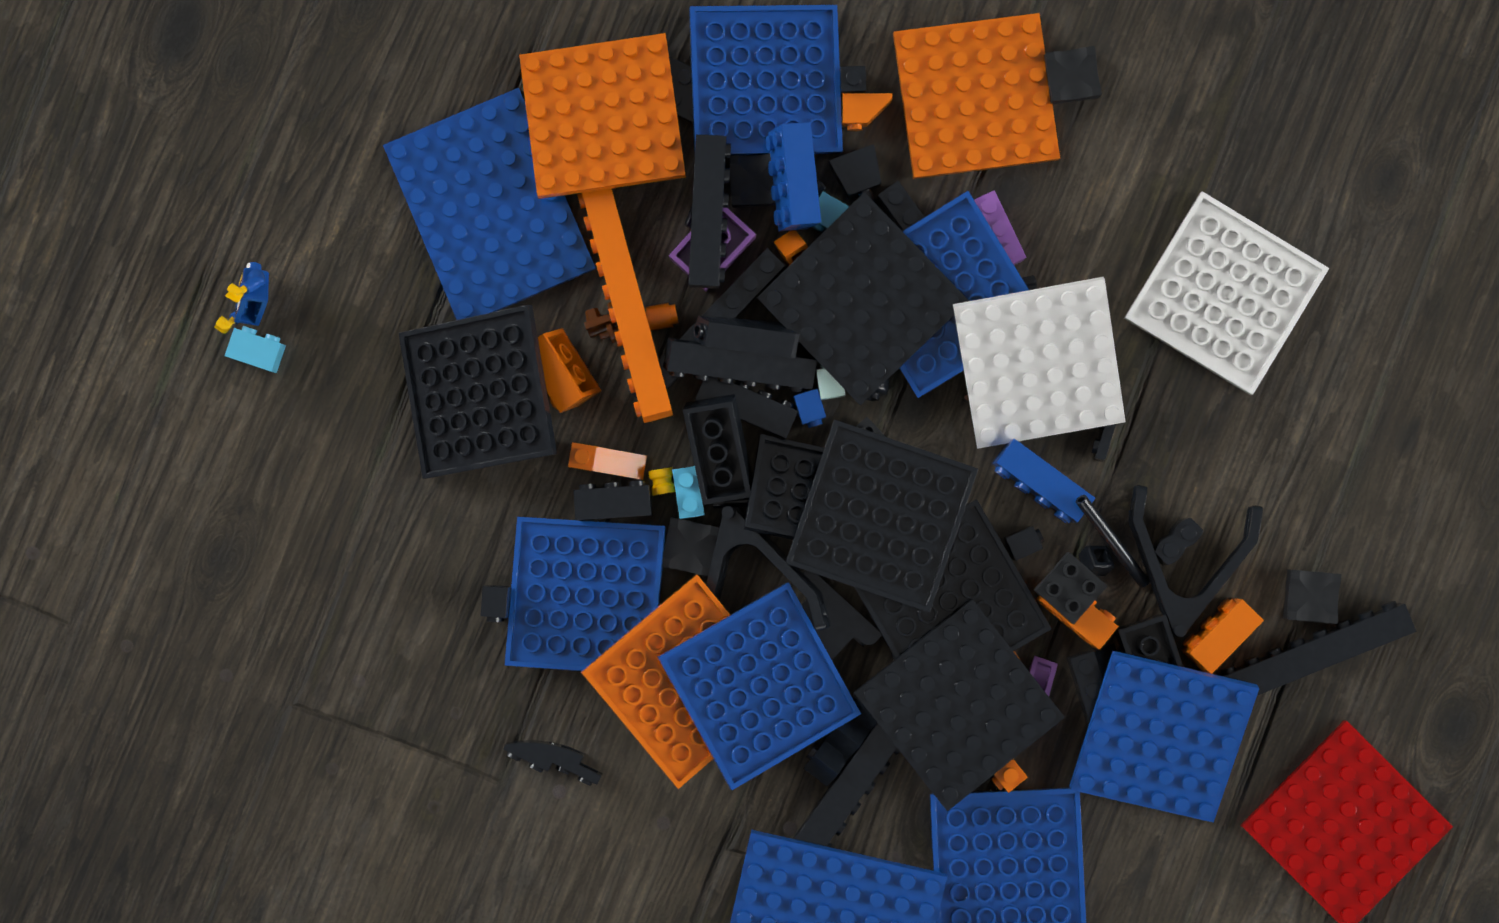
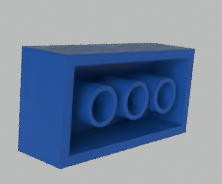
(793, 177)
(1040, 479)

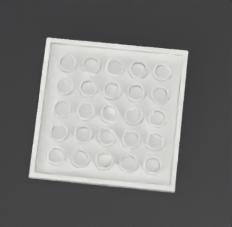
(1226, 293)
(1039, 362)

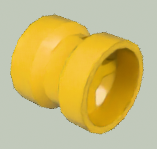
(662, 481)

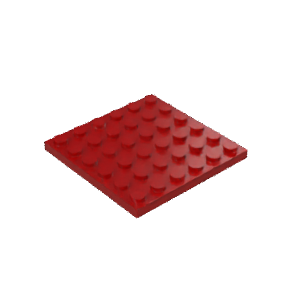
(1346, 825)

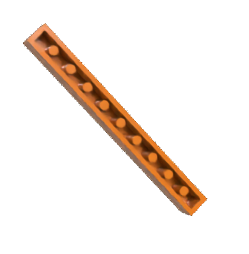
(627, 305)

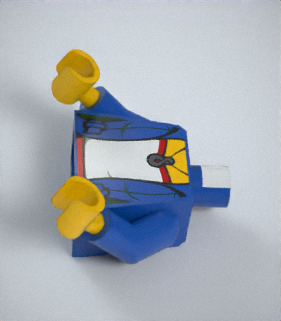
(250, 298)

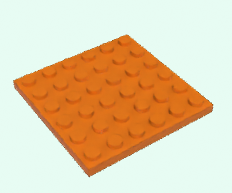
(976, 95)
(602, 116)
(640, 691)

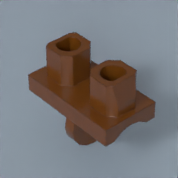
(600, 325)

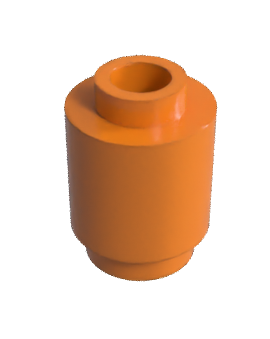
(661, 316)

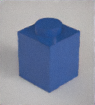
(810, 408)

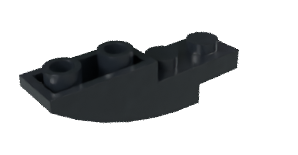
(544, 753)

